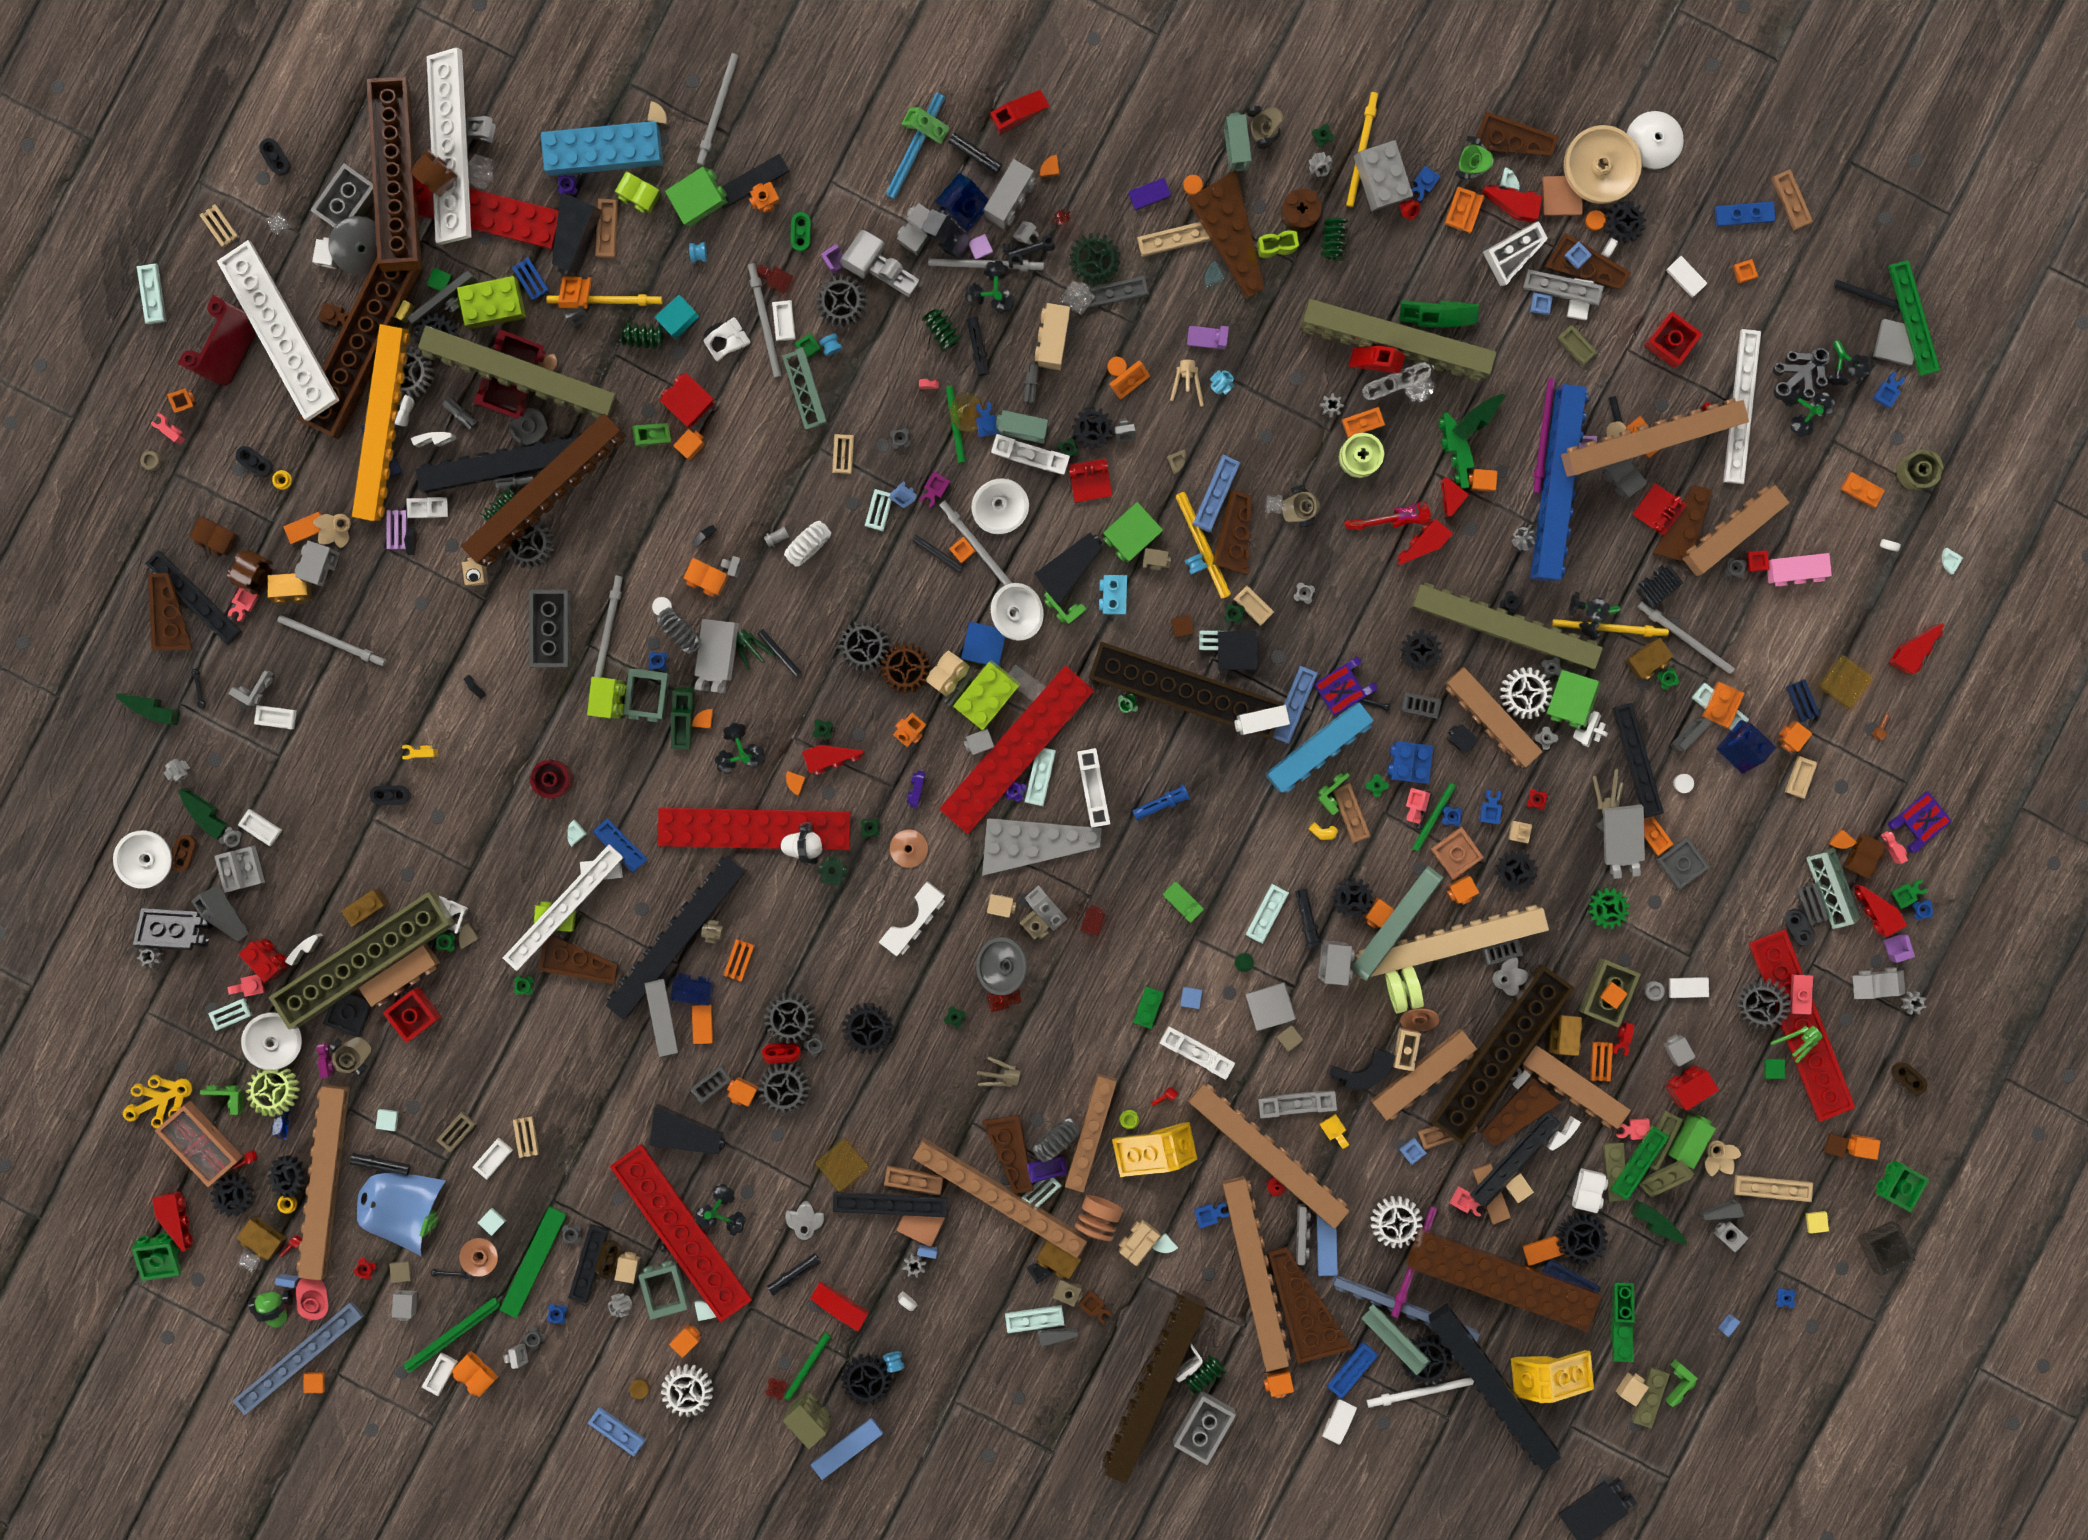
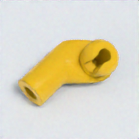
(1323, 834)

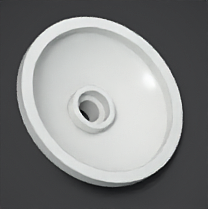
(1656, 153)
(1005, 515)
(1026, 611)
(131, 862)
(270, 1028)

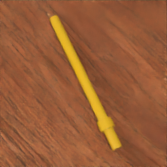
(1370, 113)
(641, 299)
(1646, 631)

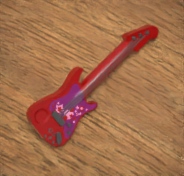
(1415, 513)

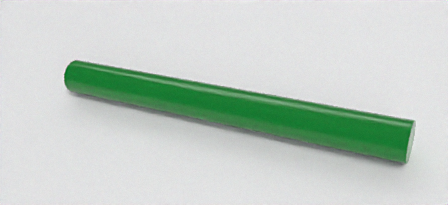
(956, 432)
(1434, 816)
(807, 1366)

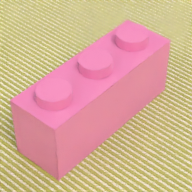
(1799, 569)

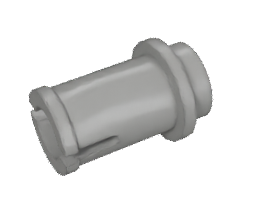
(776, 537)

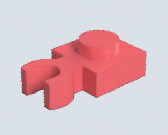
(243, 601)
(1896, 850)
(1636, 1129)
(1463, 1201)

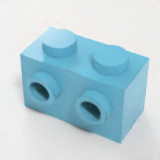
(1114, 594)

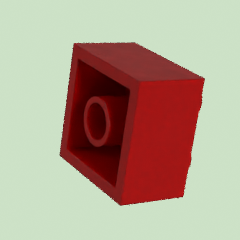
(1673, 339)
(412, 1015)
(1691, 1087)

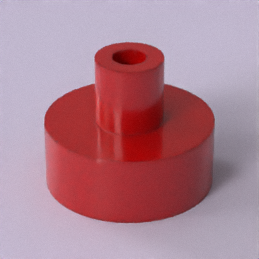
(1410, 209)
(1272, 1183)

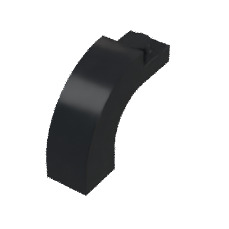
(1367, 1077)

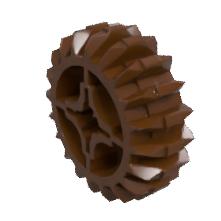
(904, 651)

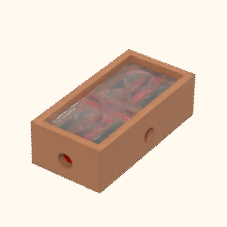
(198, 1143)

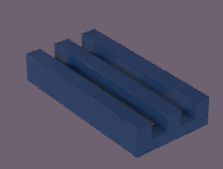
(1809, 715)

